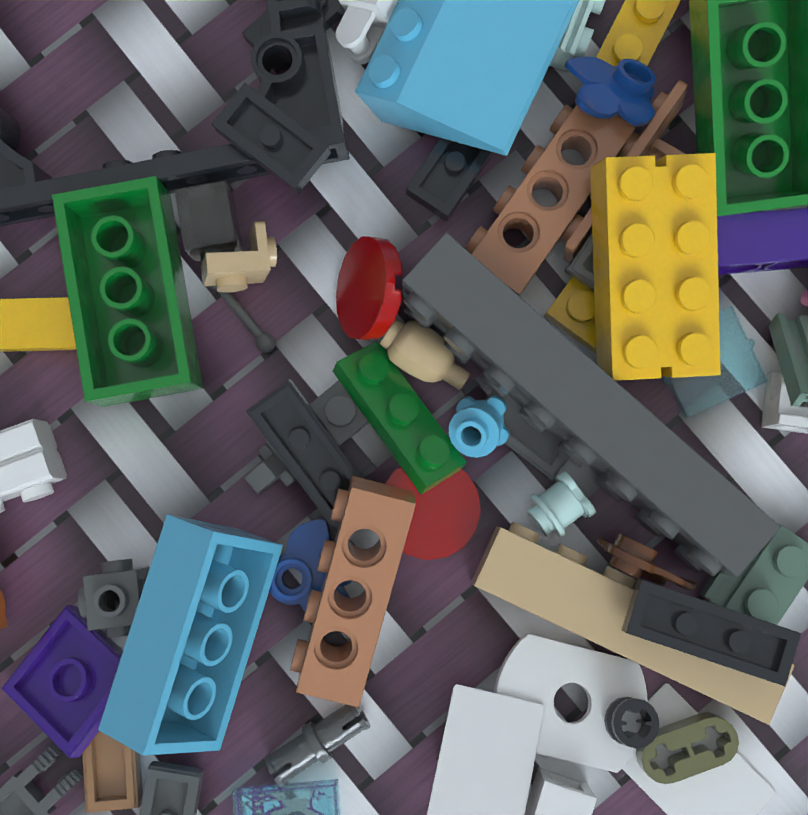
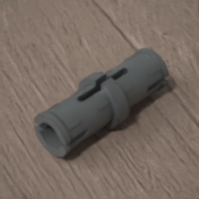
(316, 743)

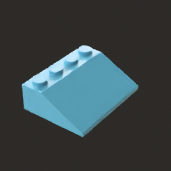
(464, 66)

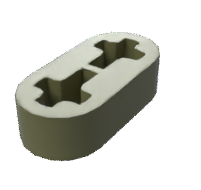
(692, 759)

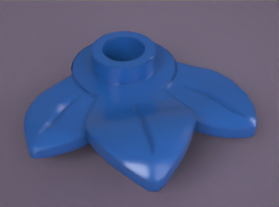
(615, 89)
(303, 554)

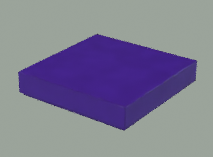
(67, 681)

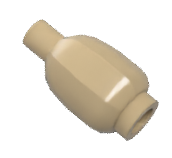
(422, 354)

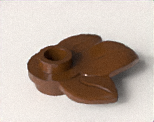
(638, 560)

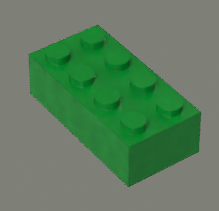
(752, 100)
(126, 292)

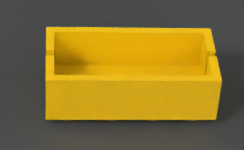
(656, 266)

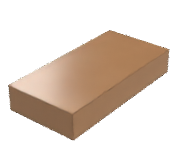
(111, 775)

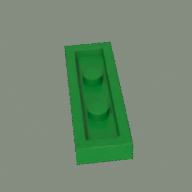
(399, 417)

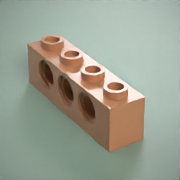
(547, 170)
(342, 671)

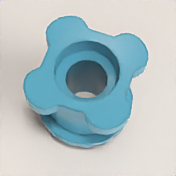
(487, 418)

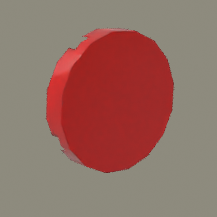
(367, 290)
(442, 516)

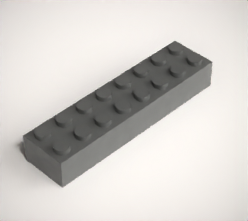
(585, 410)

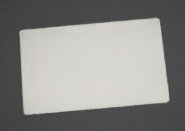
(486, 754)
(719, 791)

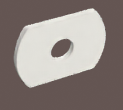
(542, 665)

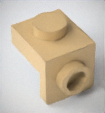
(236, 269)

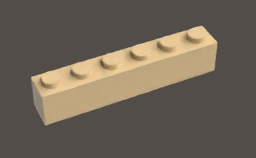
(595, 608)

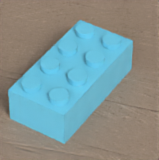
(190, 638)

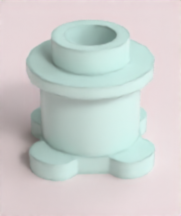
(559, 506)

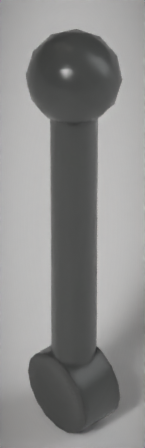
(264, 341)

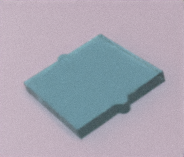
(738, 370)

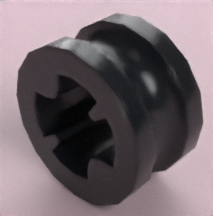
(649, 722)

